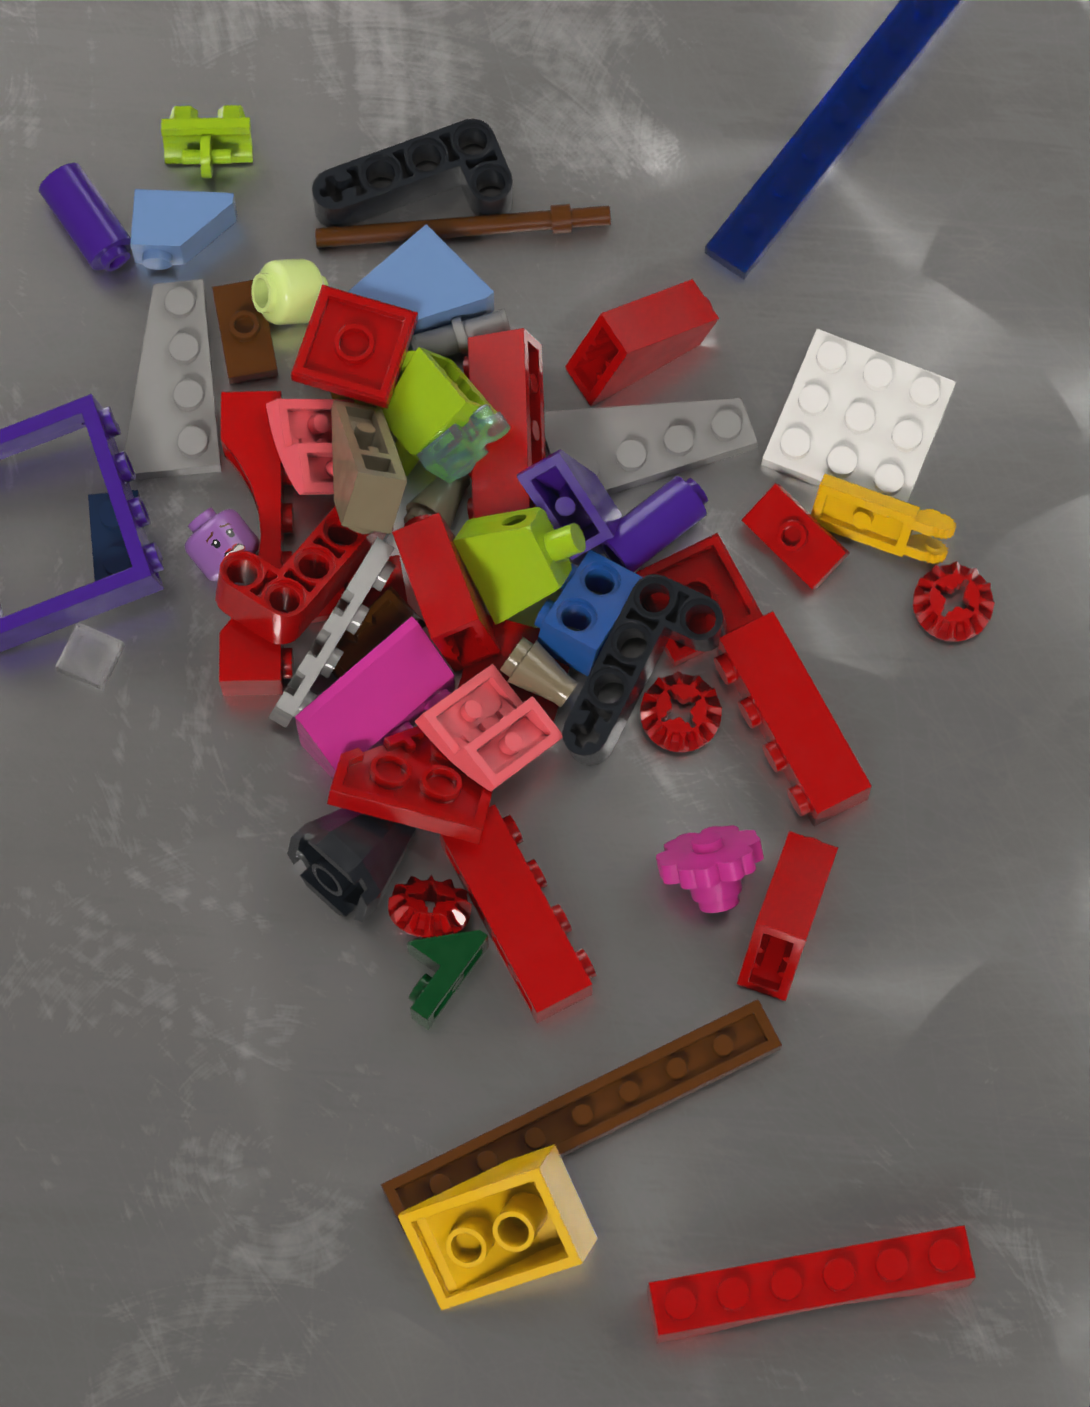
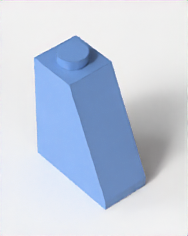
(428, 280)

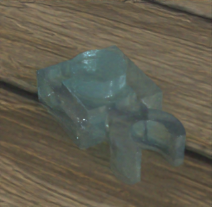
(460, 447)

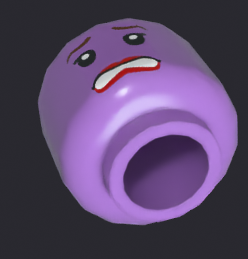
(216, 537)

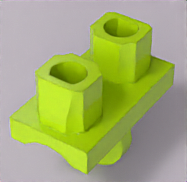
(207, 140)

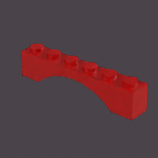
(245, 659)
(809, 1282)

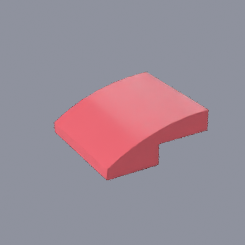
(304, 442)
(489, 729)

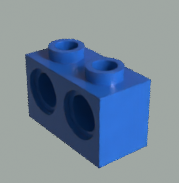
(585, 610)

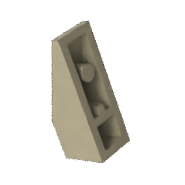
(365, 468)

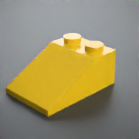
(500, 1229)

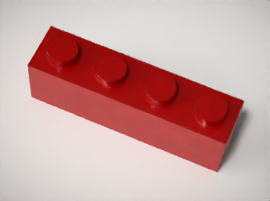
(510, 377)
(792, 719)
(519, 918)

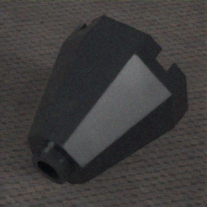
(350, 859)

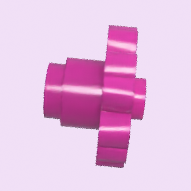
(711, 864)

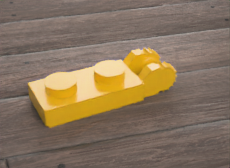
(881, 520)

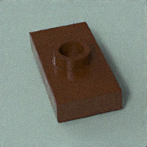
(243, 334)
(382, 620)

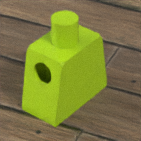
(428, 402)
(517, 558)

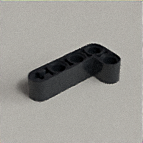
(412, 184)
(634, 672)

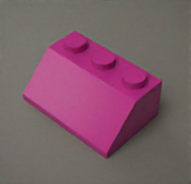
(376, 697)

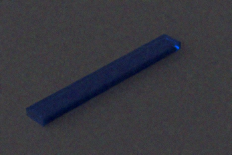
(828, 133)

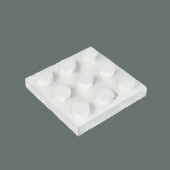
(858, 418)

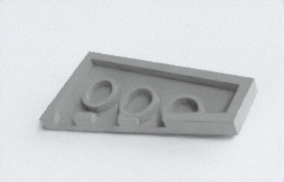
(174, 396)
(650, 440)
(346, 616)

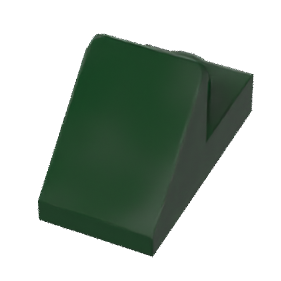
(452, 960)

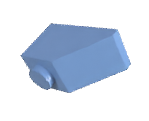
(177, 224)

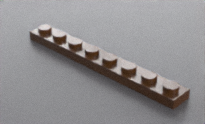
(600, 1104)

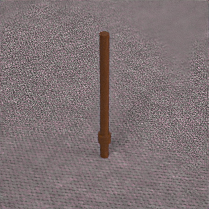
(558, 219)

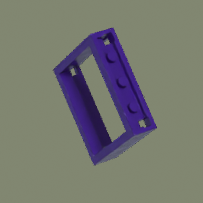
(130, 513)

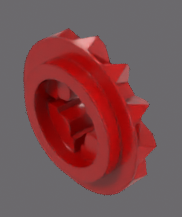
(960, 623)
(677, 734)
(411, 915)

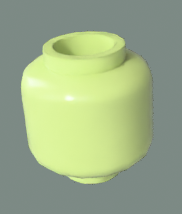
(287, 290)

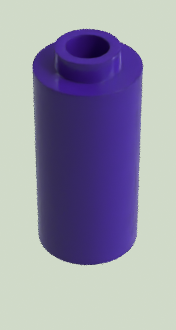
(86, 217)
(656, 523)

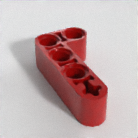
(288, 587)

